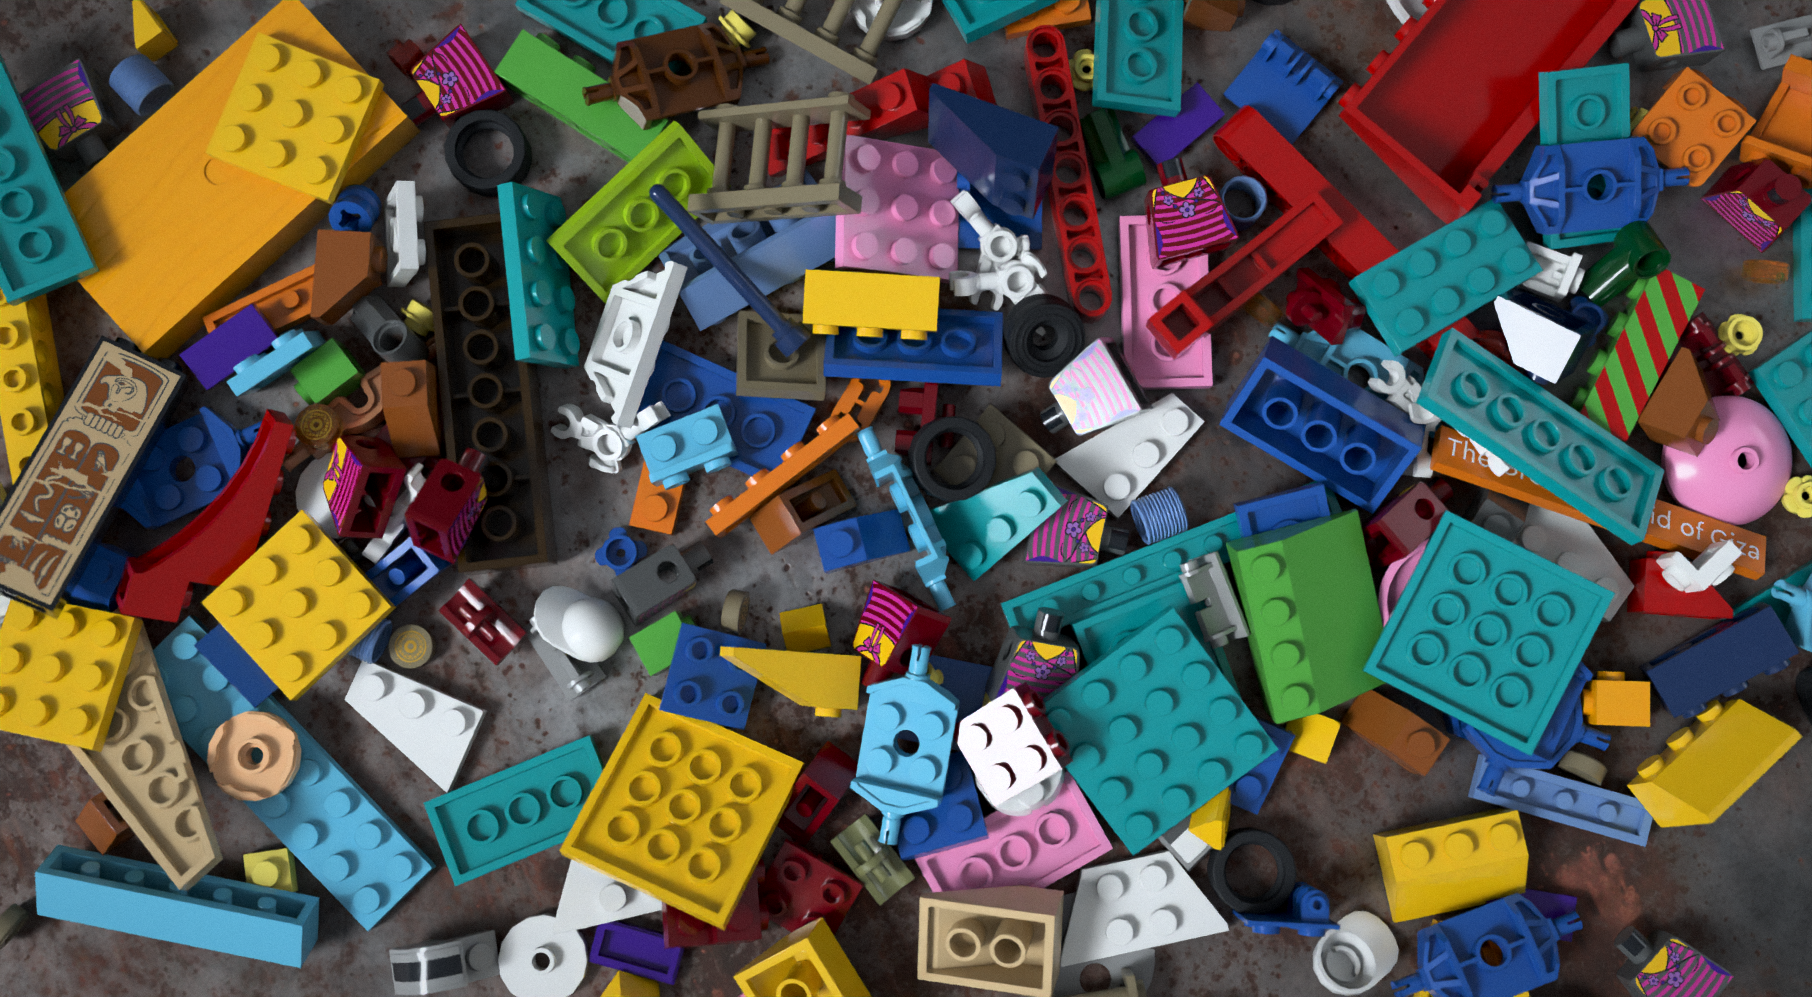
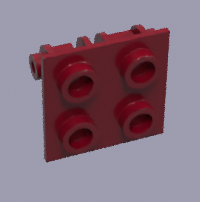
(1721, 369)
(806, 888)

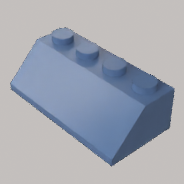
(766, 251)

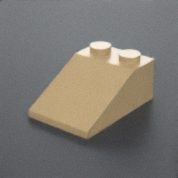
(992, 938)

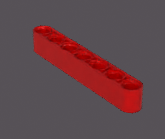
(1071, 154)

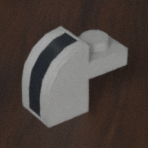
(444, 964)

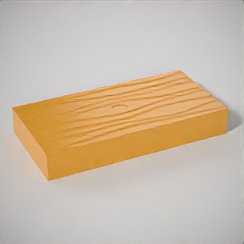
(192, 231)

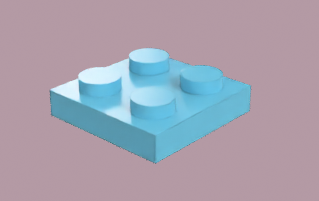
(261, 370)

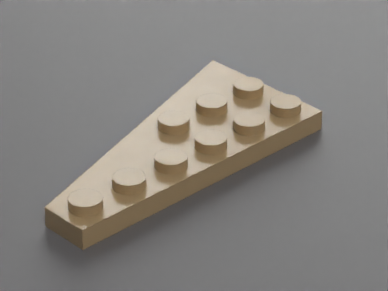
(151, 776)

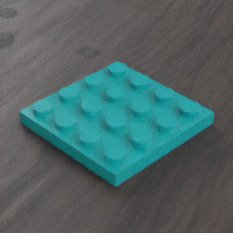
(1488, 632)
(1155, 730)

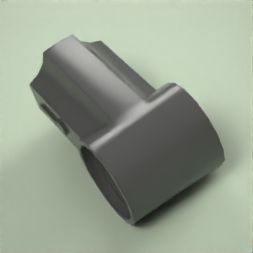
(387, 331)

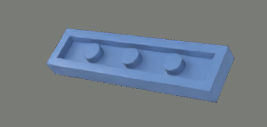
(1568, 803)

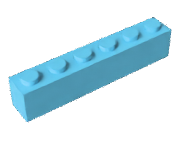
(147, 903)

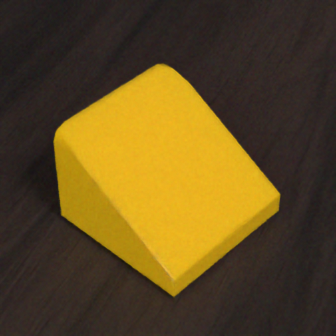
(150, 32)
(1313, 736)

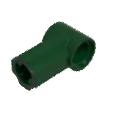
(1114, 165)
(1635, 255)

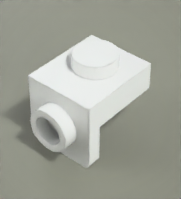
(1558, 275)
(1708, 568)

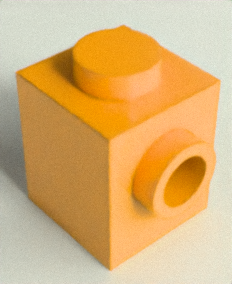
(1615, 701)

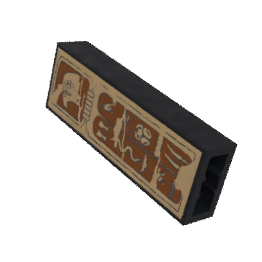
(83, 471)

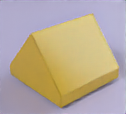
(805, 629)
(1212, 820)

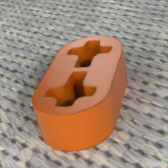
(870, 408)

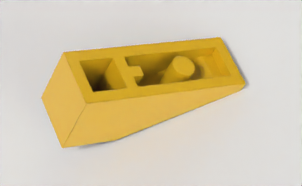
(806, 678)

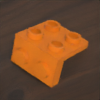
(1693, 125)

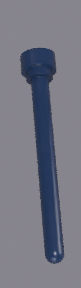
(786, 331)

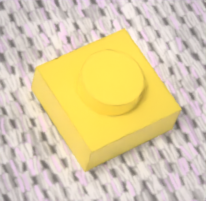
(271, 869)

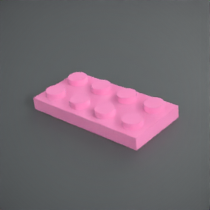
(1142, 295)
(1023, 849)

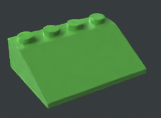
(1308, 613)

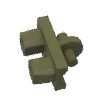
(872, 861)

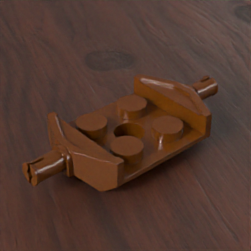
(652, 91)

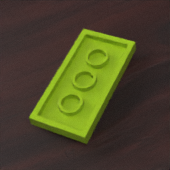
(621, 224)

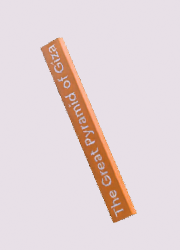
(1668, 527)

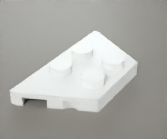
(630, 338)
(597, 899)
(1135, 907)

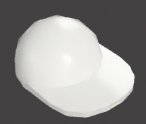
(578, 623)
(1356, 955)

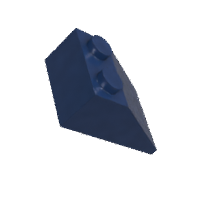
(994, 148)

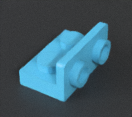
(686, 447)

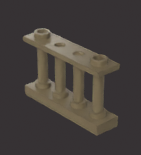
(825, 40)
(794, 197)

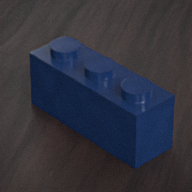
(1720, 660)

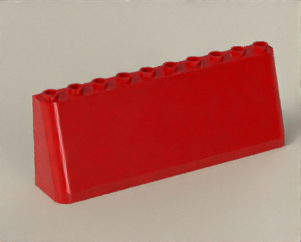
(1468, 88)

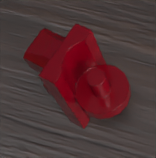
(1323, 307)
(922, 403)
(483, 622)

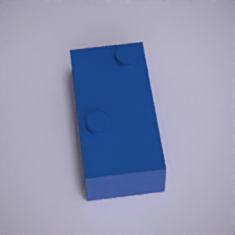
(1323, 425)

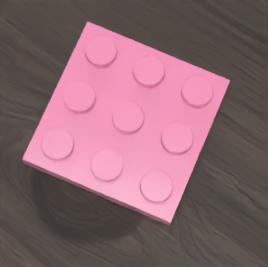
(904, 214)

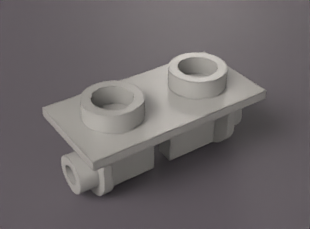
(1779, 40)
(1208, 580)
(570, 673)

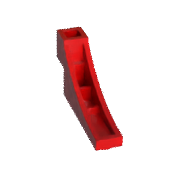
(896, 105)
(1243, 275)
(218, 538)

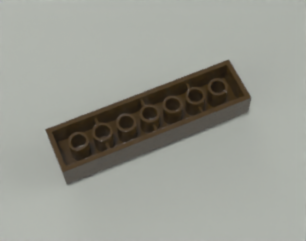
(489, 396)

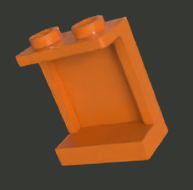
(1786, 124)

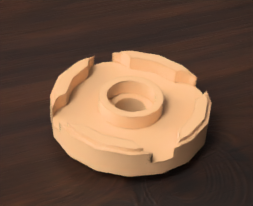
(232, 761)

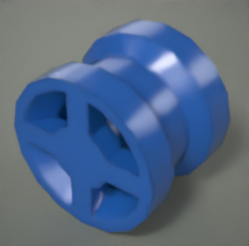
(355, 200)

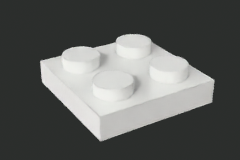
(403, 247)

